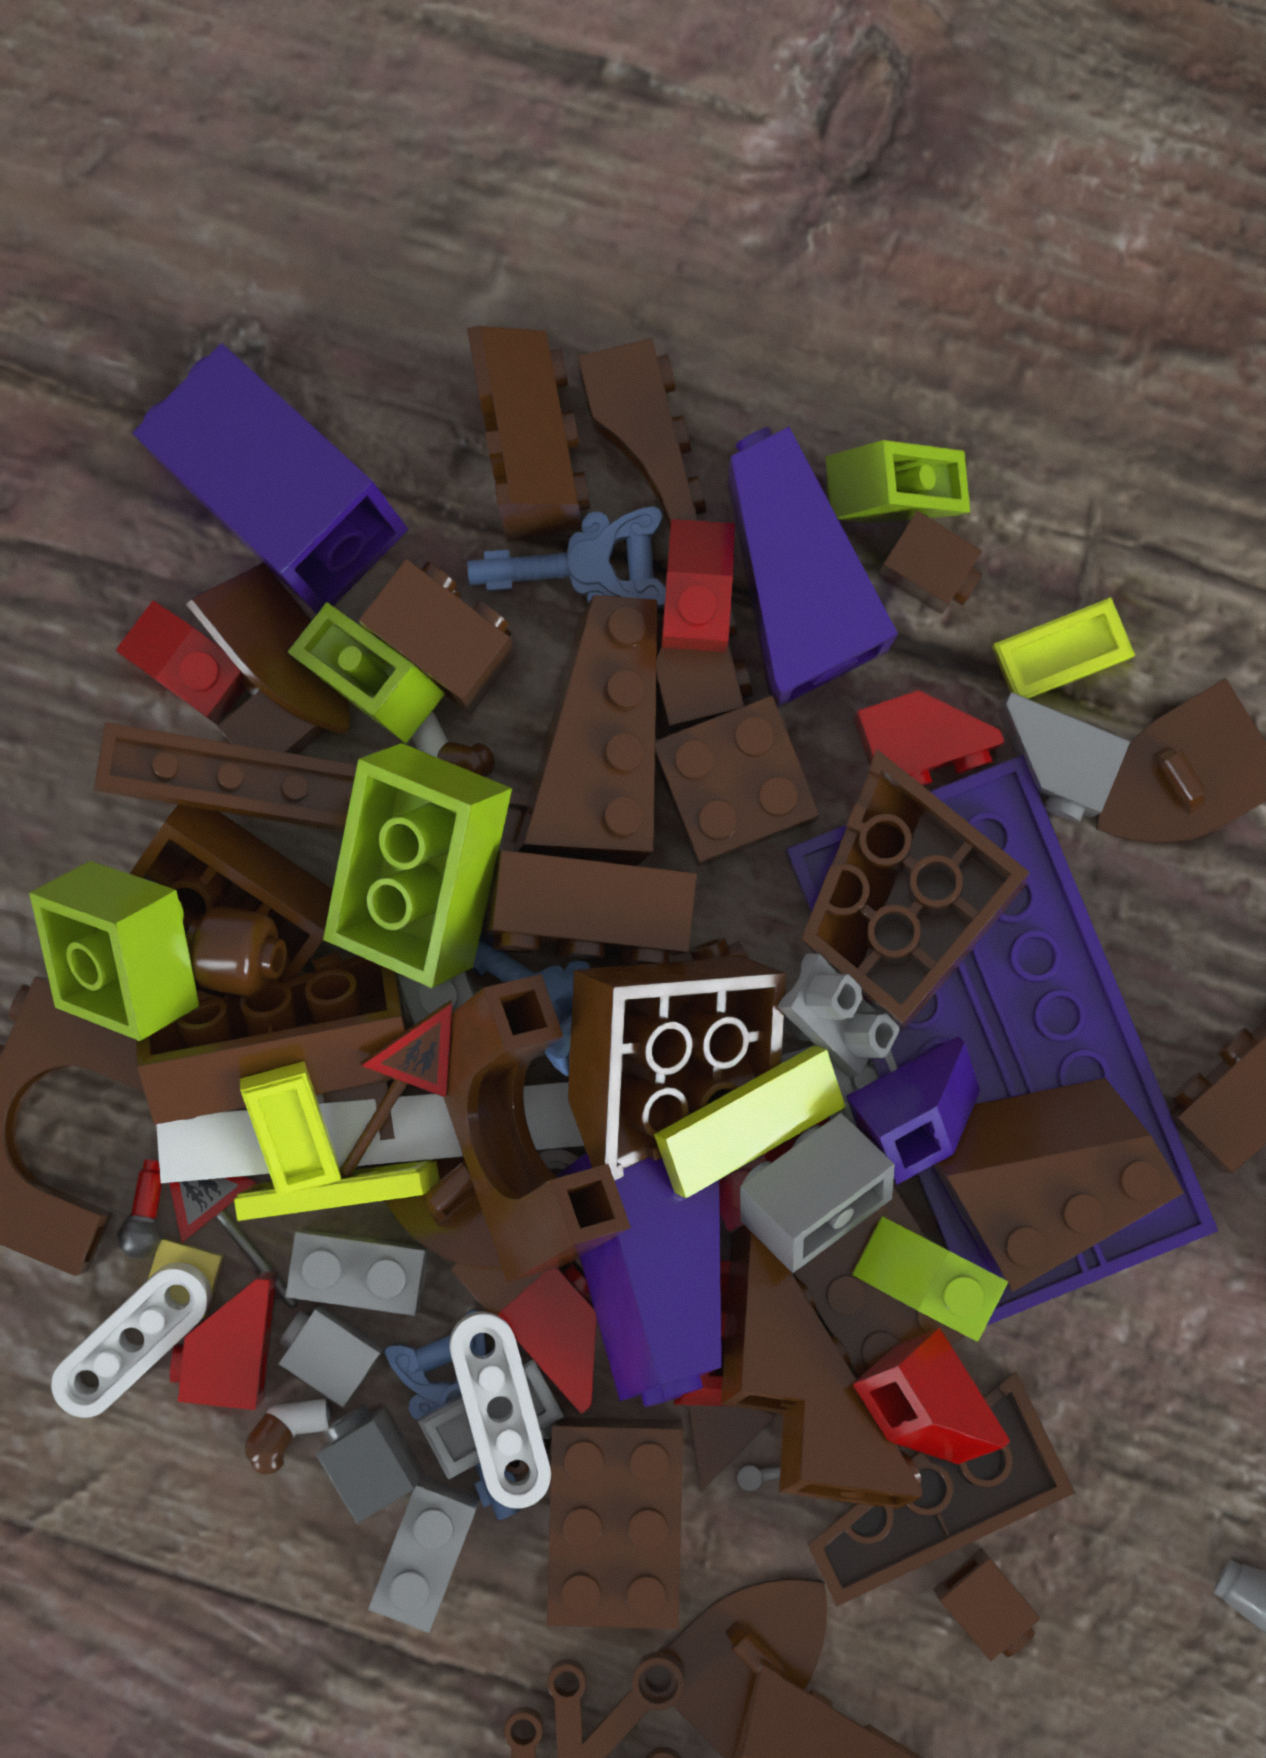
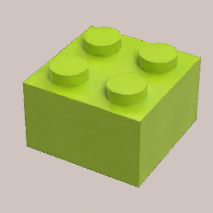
(115, 949)

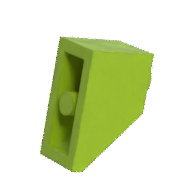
(895, 480)
(366, 672)
(929, 1278)

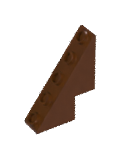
(790, 1365)

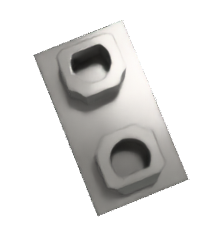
(834, 1016)

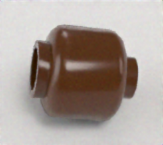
(235, 951)

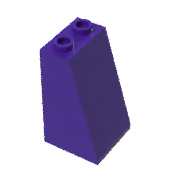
(271, 479)
(802, 575)
(658, 1285)

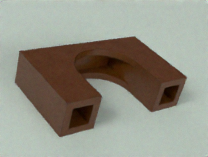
(43, 1040)
(529, 1211)

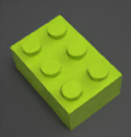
(416, 864)

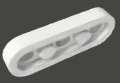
(114, 1357)
(505, 1438)

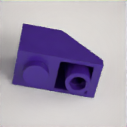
(919, 1108)

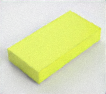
(1063, 650)
(290, 1128)

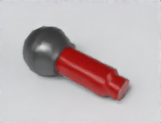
(140, 1232)

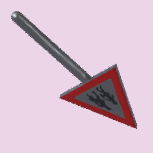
(202, 1200)

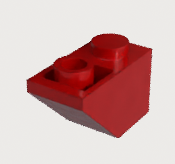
(926, 735)
(930, 1401)

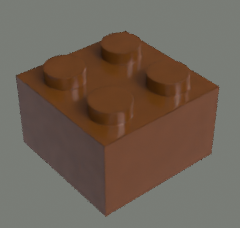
(440, 634)
(735, 781)

